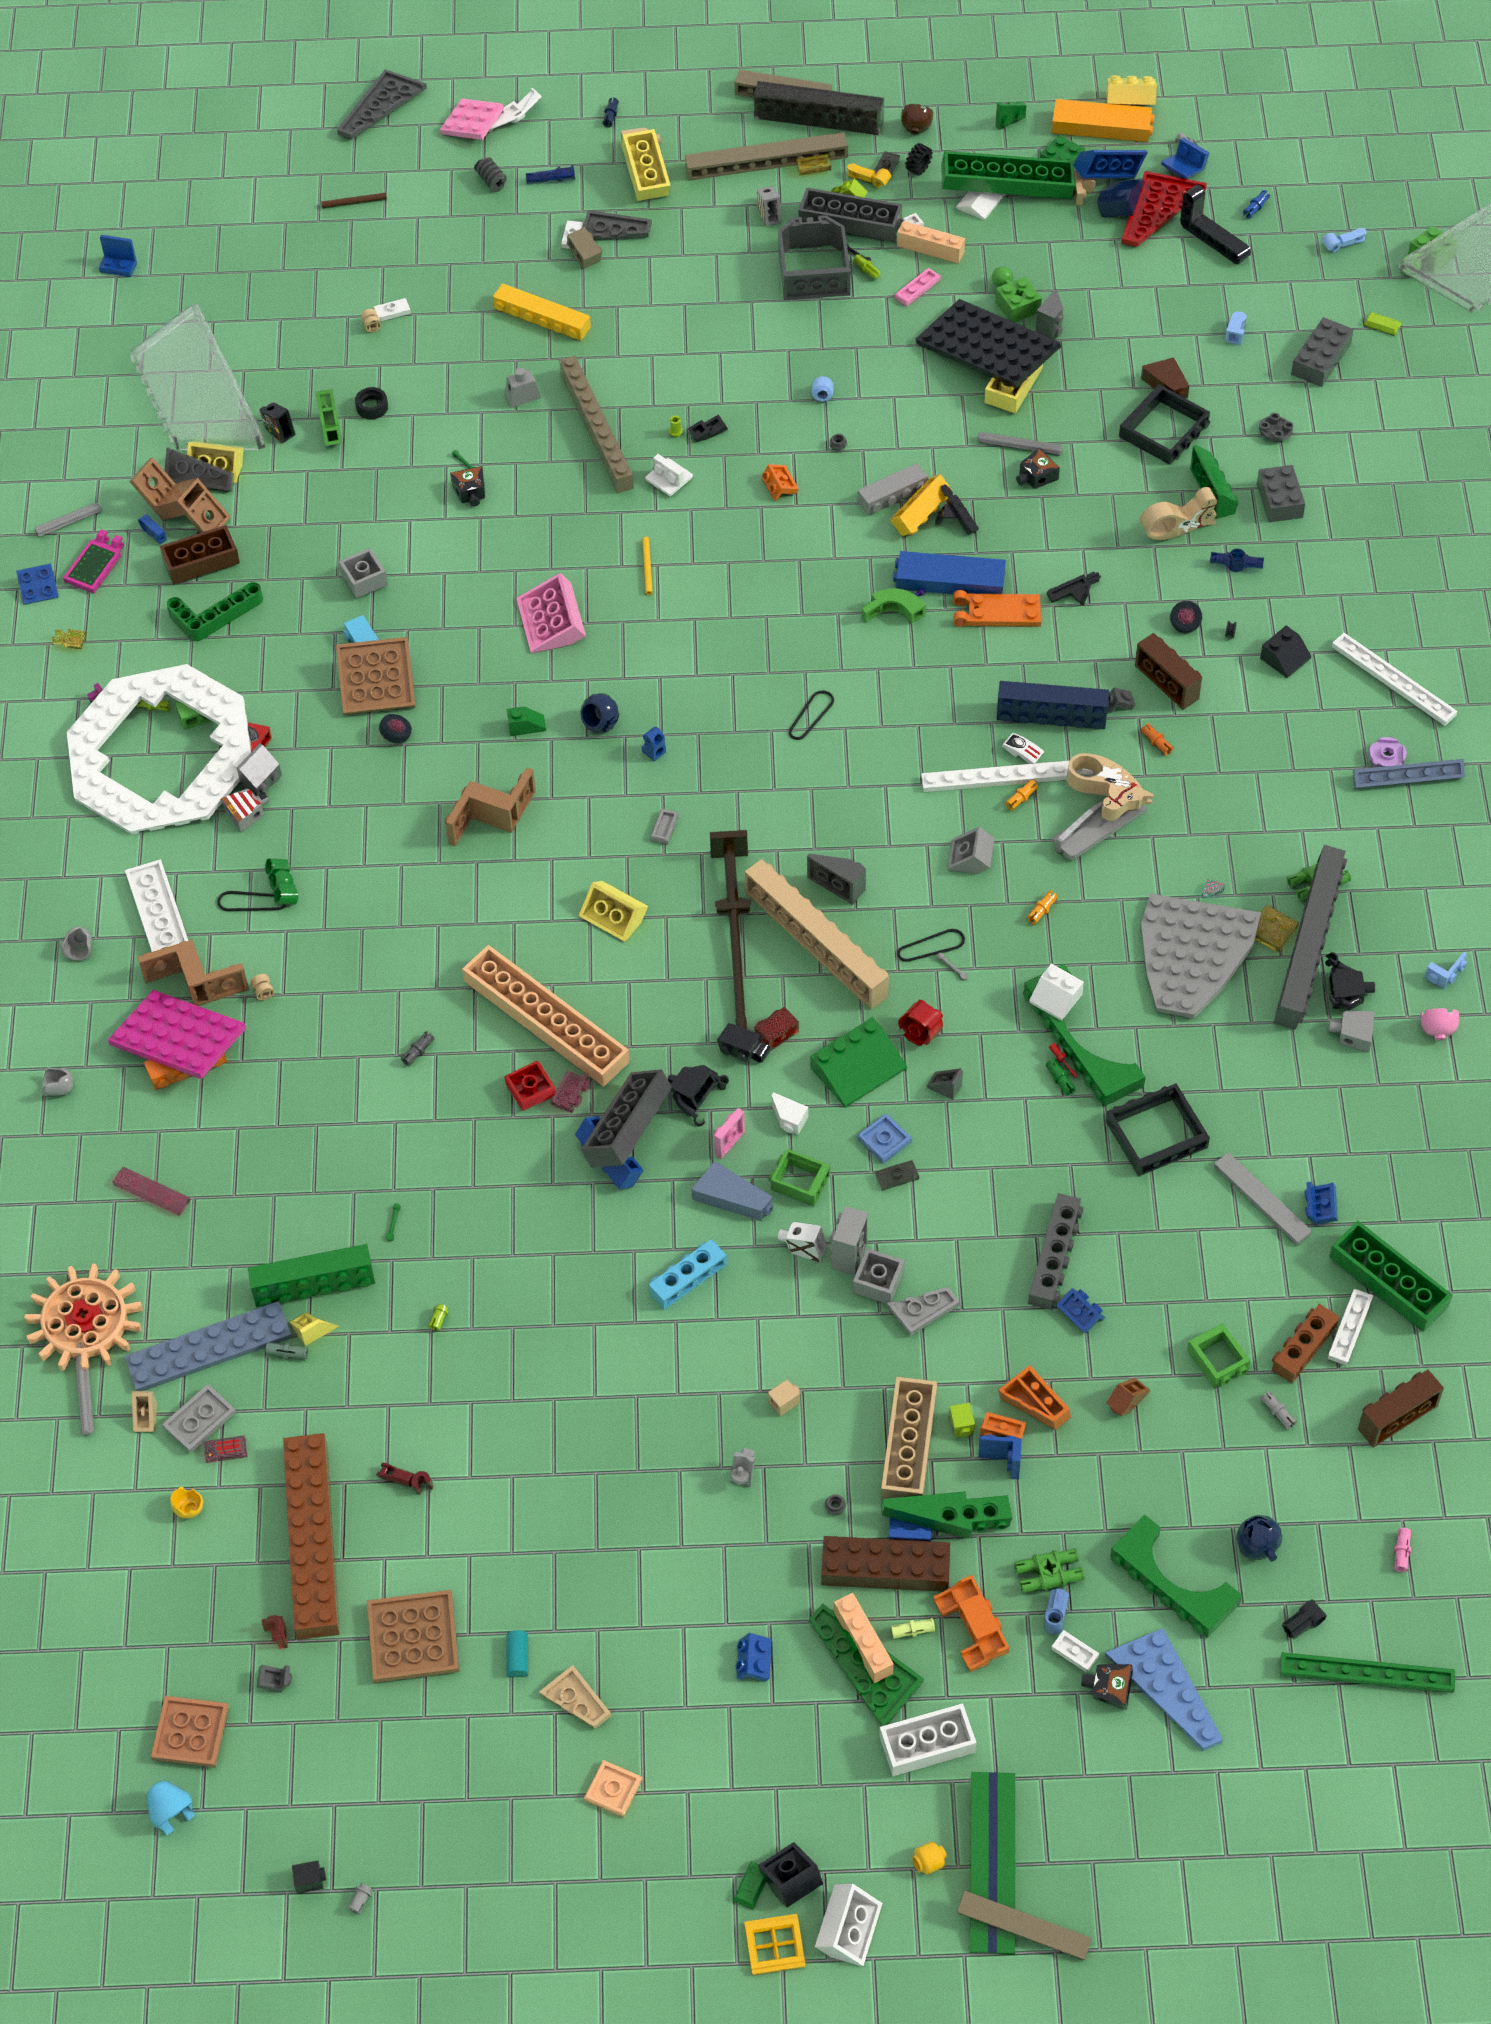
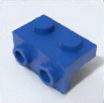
(1321, 1203)
(754, 1657)

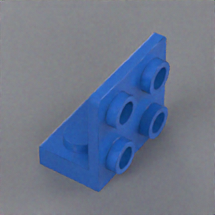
(1188, 160)
(118, 256)
(1002, 1448)
(907, 1531)

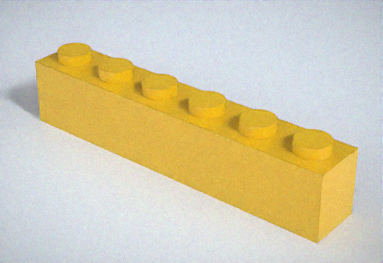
(541, 312)

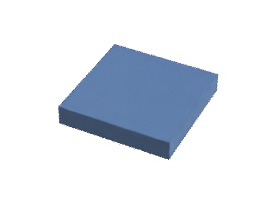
(884, 1138)

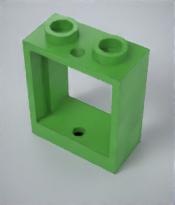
(803, 1162)
(1210, 1338)

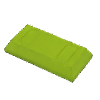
(1382, 323)

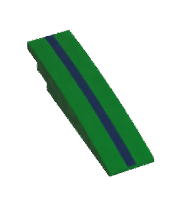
(992, 1855)

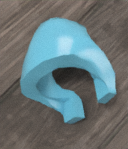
(165, 1802)

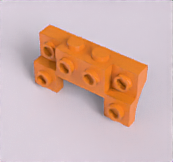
(978, 1620)

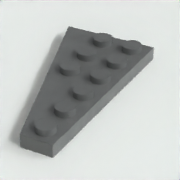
(382, 98)

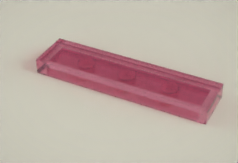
(151, 1191)

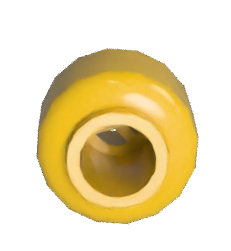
(929, 1858)

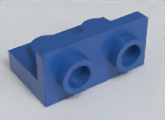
(1080, 1310)

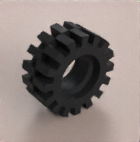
(918, 159)

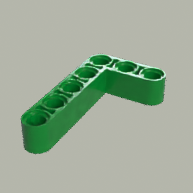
(217, 616)

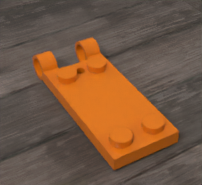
(997, 609)

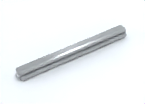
(1019, 443)
(84, 1397)

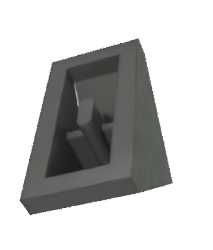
(946, 1082)

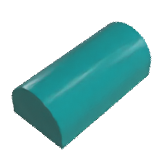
(516, 1653)

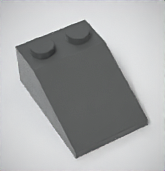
(837, 875)

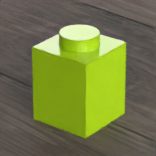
(962, 1420)

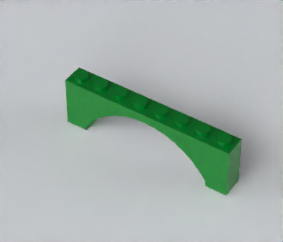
(1106, 1078)

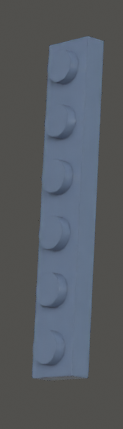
(1408, 773)

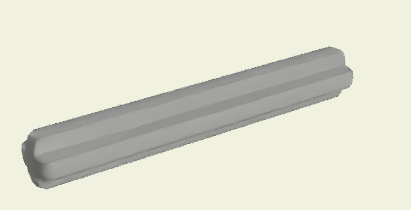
(67, 519)

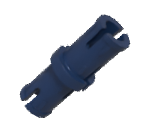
(610, 112)

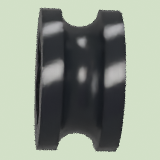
(1230, 629)

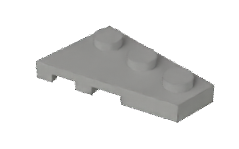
(923, 1310)

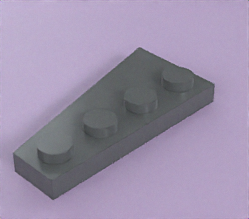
(183, 467)

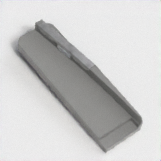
(1092, 831)

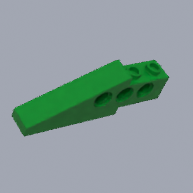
(930, 1510)

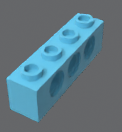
(699, 1272)

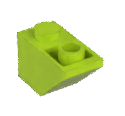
(851, 187)

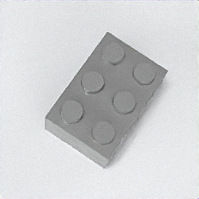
(849, 1240)

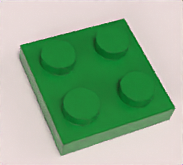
(1062, 149)

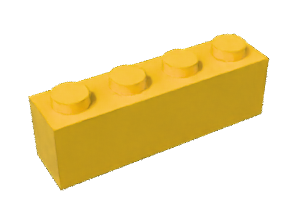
(920, 506)

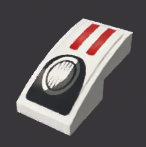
(1023, 747)

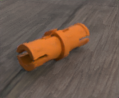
(1157, 739)

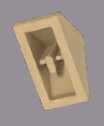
(144, 1411)

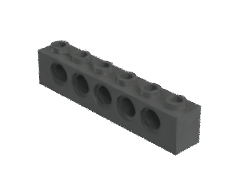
(1064, 1207)

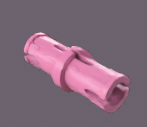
(1402, 1550)

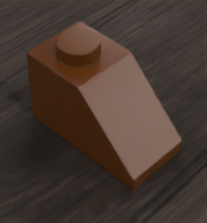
(1127, 1396)

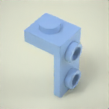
(1442, 977)

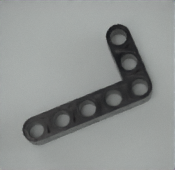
(1207, 230)

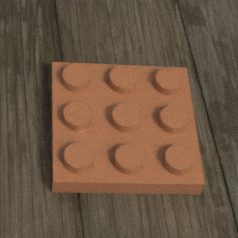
(190, 1731)

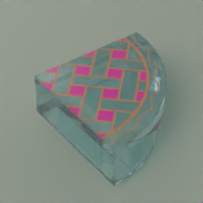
(1213, 888)

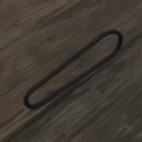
(832, 701)
(247, 909)
(933, 953)

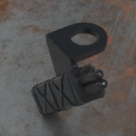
(955, 509)
(1077, 587)

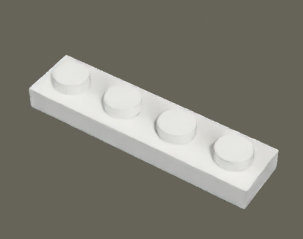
(1350, 1327)

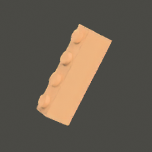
(931, 242)

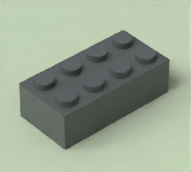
(1322, 351)

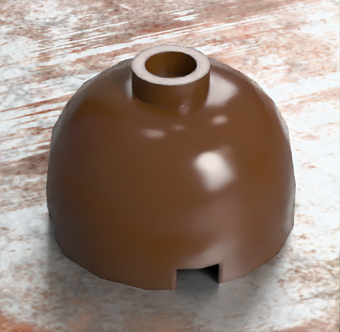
(916, 118)

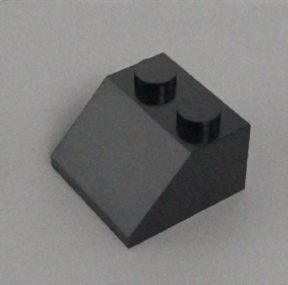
(1285, 652)
(791, 1874)

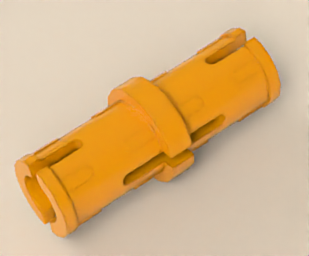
(1021, 795)
(1042, 907)

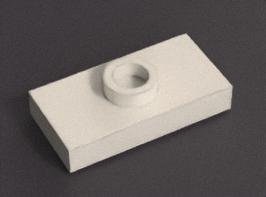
(571, 227)
(392, 309)

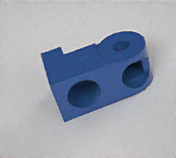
(654, 740)

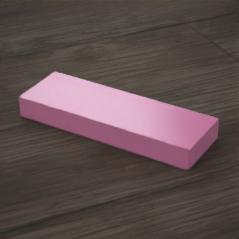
(917, 287)

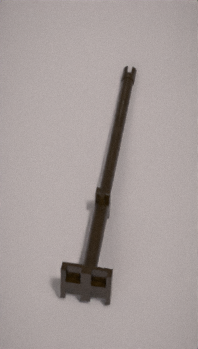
(731, 845)

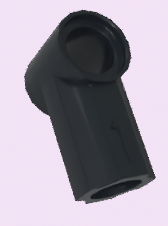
(1308, 1616)

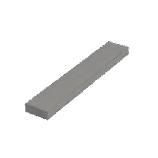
(1263, 1199)

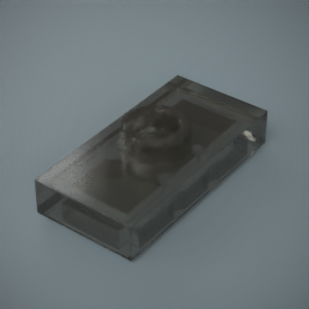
(888, 161)
(897, 1175)

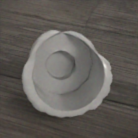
(76, 938)
(57, 1082)

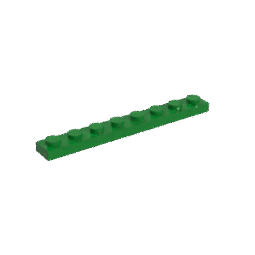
(1367, 1672)

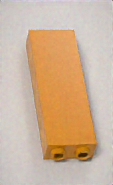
(1102, 120)

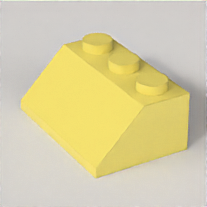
(219, 455)
(612, 910)

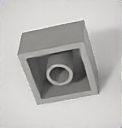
(363, 573)
(878, 1276)

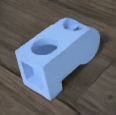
(1236, 328)

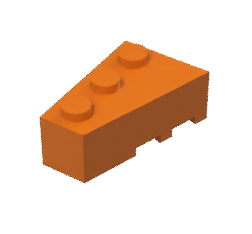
(1035, 1397)

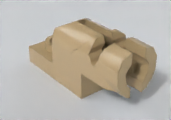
(1082, 186)

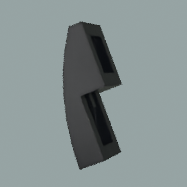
(709, 429)

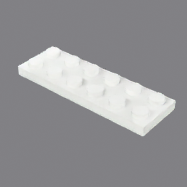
(156, 905)

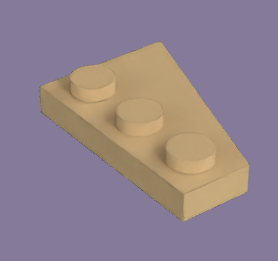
(576, 1697)

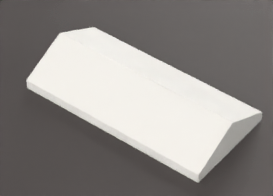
(979, 203)

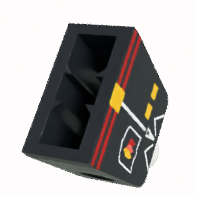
(277, 421)

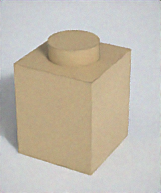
(784, 1397)

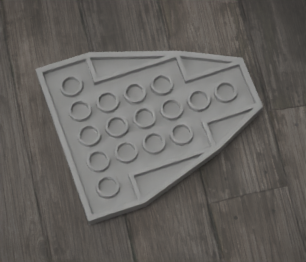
(1193, 950)

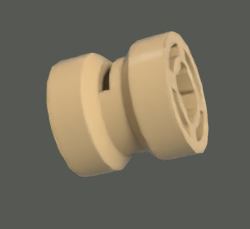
(370, 320)
(262, 987)

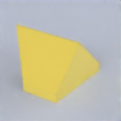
(311, 1328)

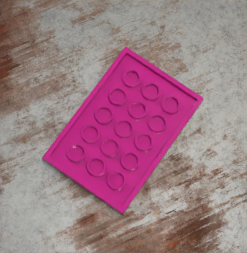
(177, 1034)

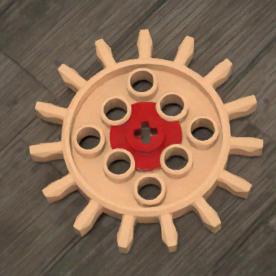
(83, 1317)

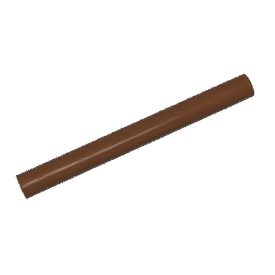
(352, 200)

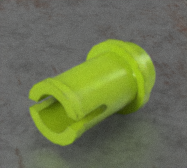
(675, 429)
(437, 1319)

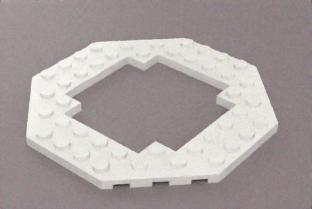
(113, 706)

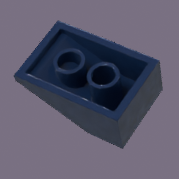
(1120, 198)

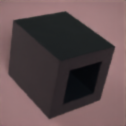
(308, 1876)

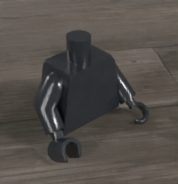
(1346, 984)
(693, 1086)

